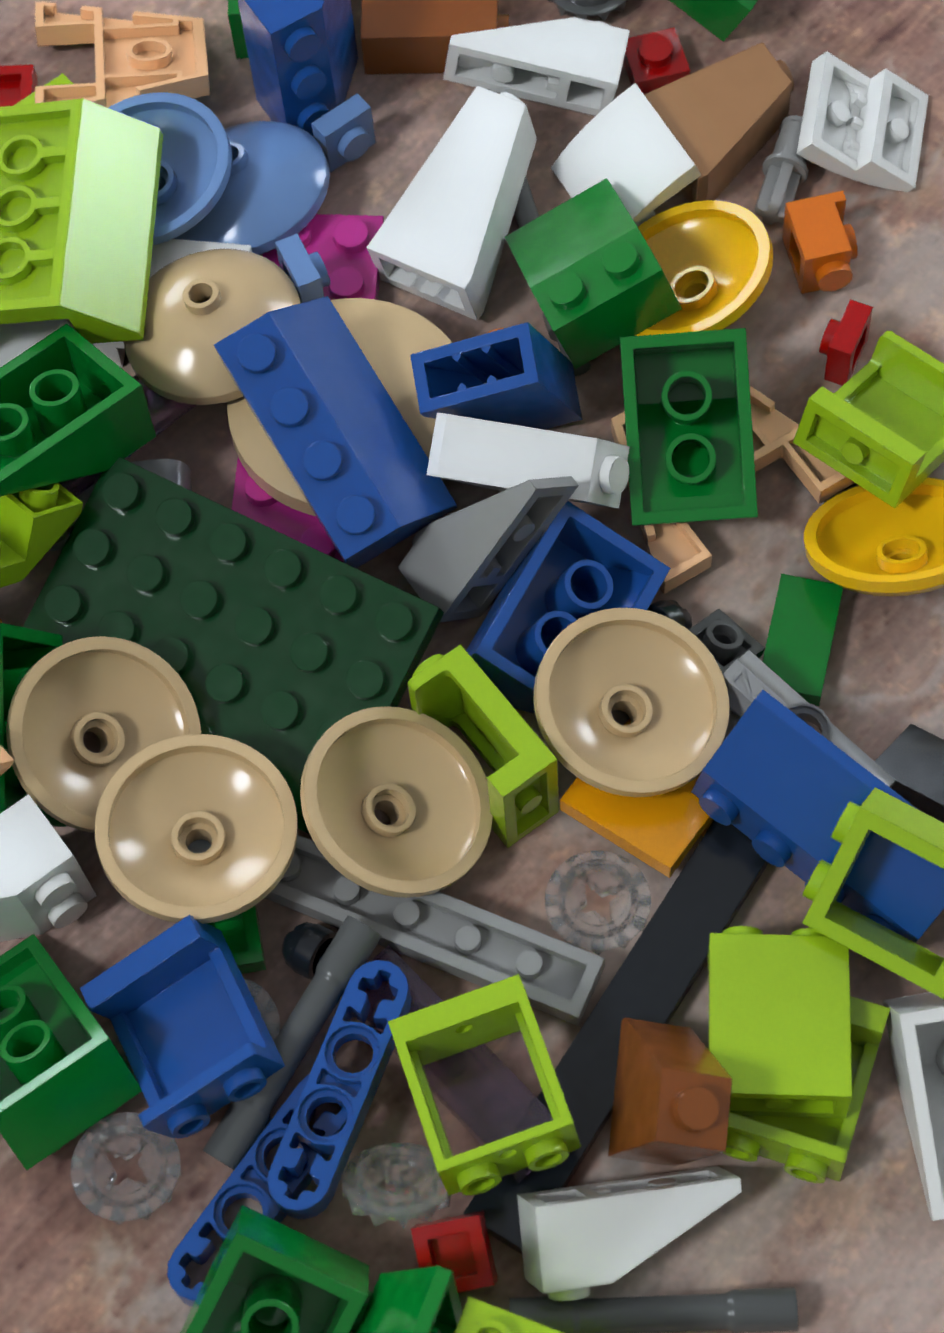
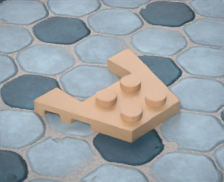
(130, 56)
(772, 439)

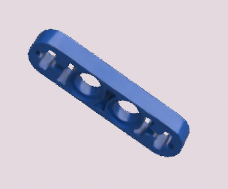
(331, 1084)
(247, 1181)

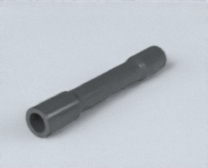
(248, 1118)
(734, 1311)

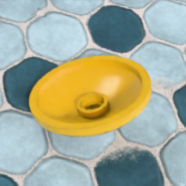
(713, 260)
(878, 547)

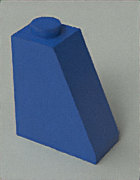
(499, 378)

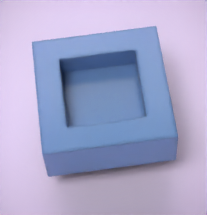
(345, 131)
(304, 269)

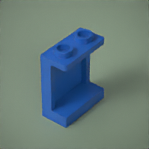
(186, 1026)

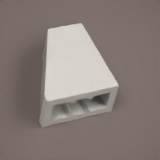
(509, 454)

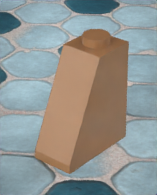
(725, 115)

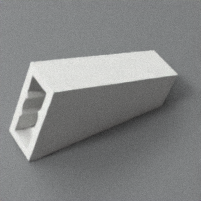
(459, 207)

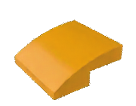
(650, 828)

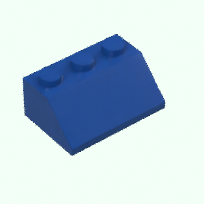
(299, 56)
(565, 576)

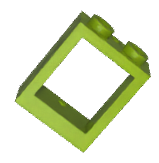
(906, 828)
(459, 1026)

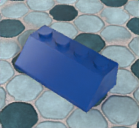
(335, 428)
(788, 792)

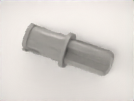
(783, 173)

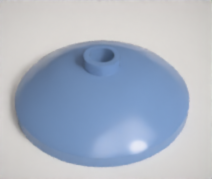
(193, 159)
(272, 187)

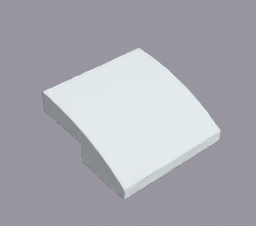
(863, 124)
(631, 150)

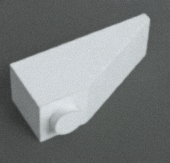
(548, 62)
(608, 1228)

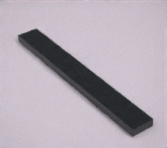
(644, 988)

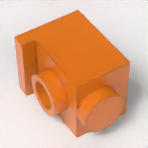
(819, 242)

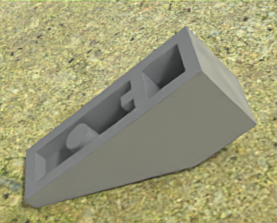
(475, 551)

